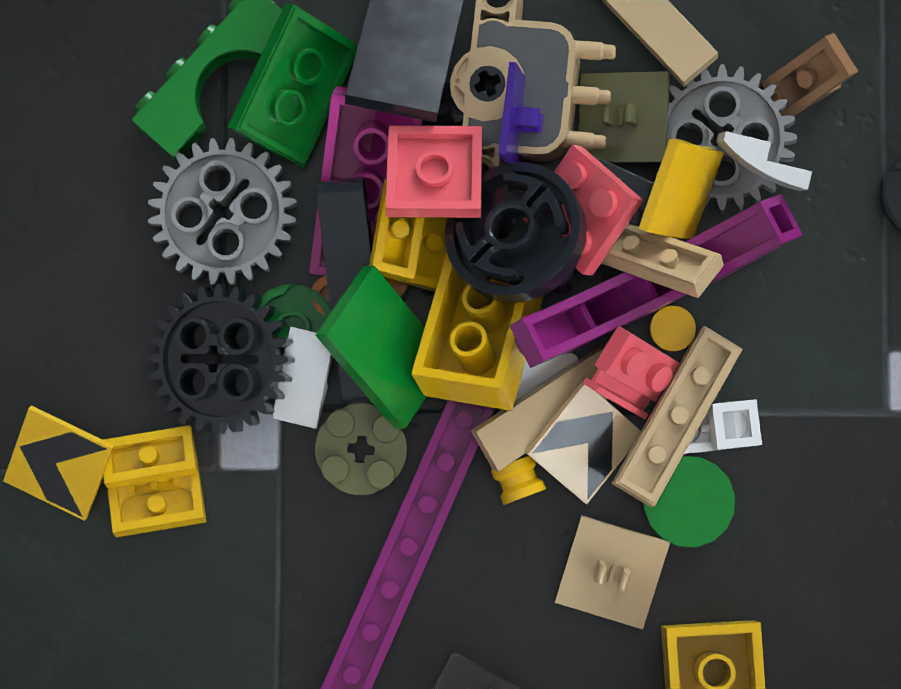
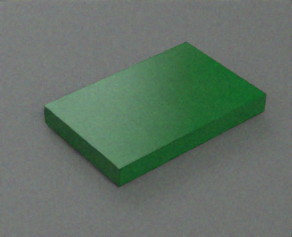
(293, 85)
(377, 345)

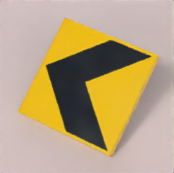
(58, 463)

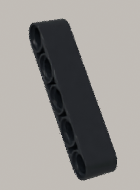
(346, 249)

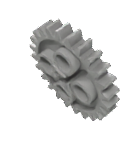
(752, 111)
(189, 188)

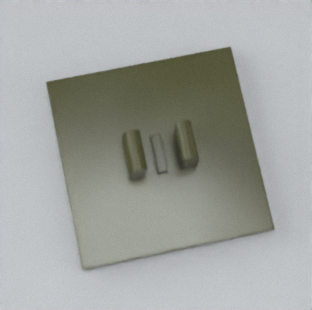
(634, 118)

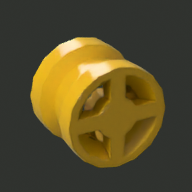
(518, 480)

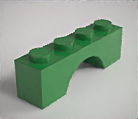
(174, 113)

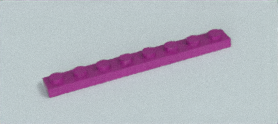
(407, 548)

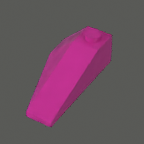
(355, 148)

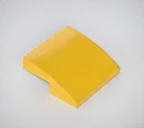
(681, 189)
(409, 247)
(154, 482)

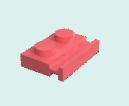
(631, 372)

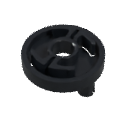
(540, 256)

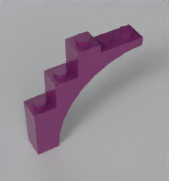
(629, 298)

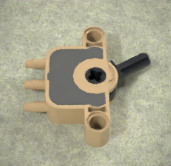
(551, 70)

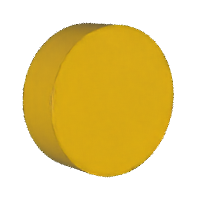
(672, 329)

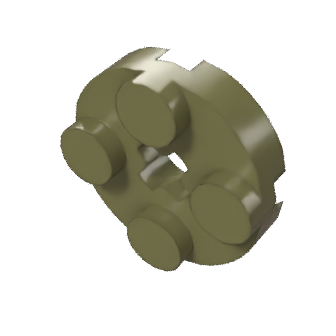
(339, 465)

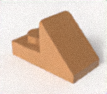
(812, 75)

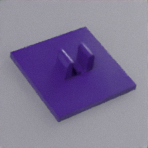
(516, 117)

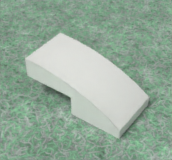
(753, 155)
(308, 388)
(728, 427)

